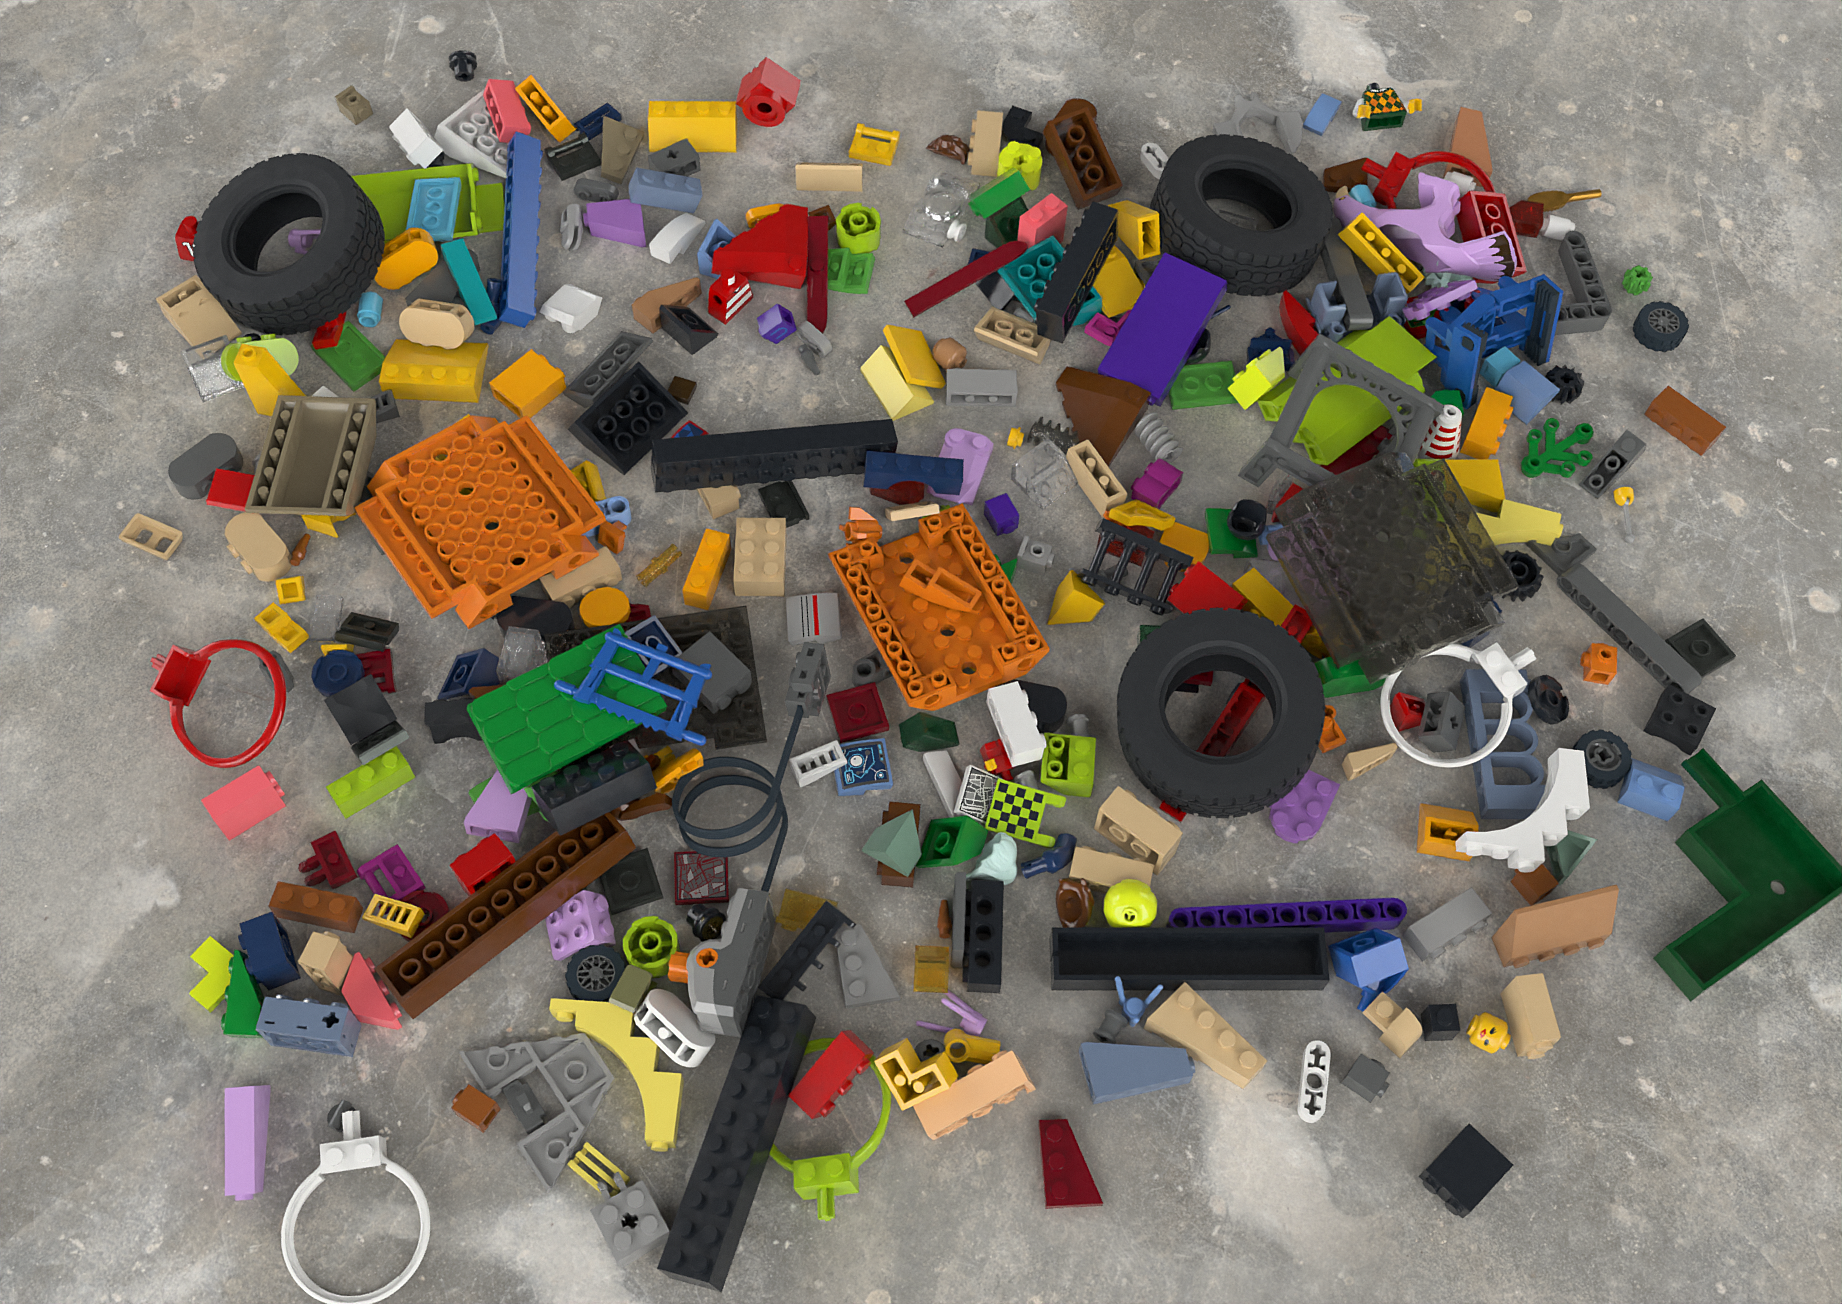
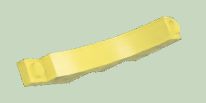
(1522, 523)
(615, 1031)

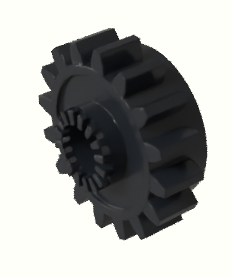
(1525, 572)

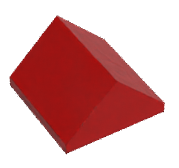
(230, 489)

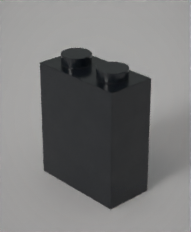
(1465, 1171)

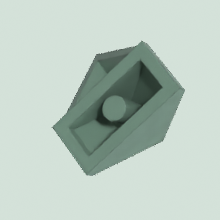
(896, 844)
(1568, 854)

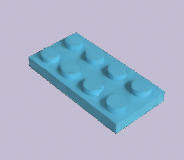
(435, 207)

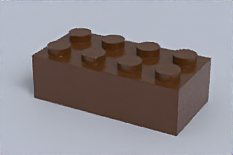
(1082, 158)

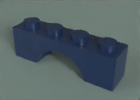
(940, 473)

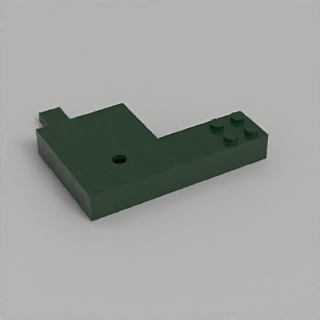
(1740, 853)

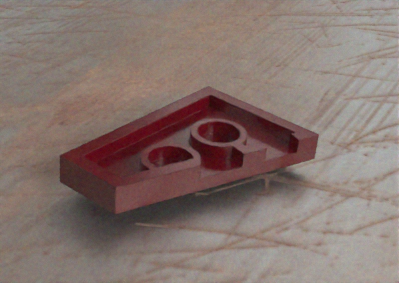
(1064, 1169)

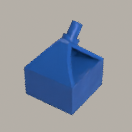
(1370, 962)

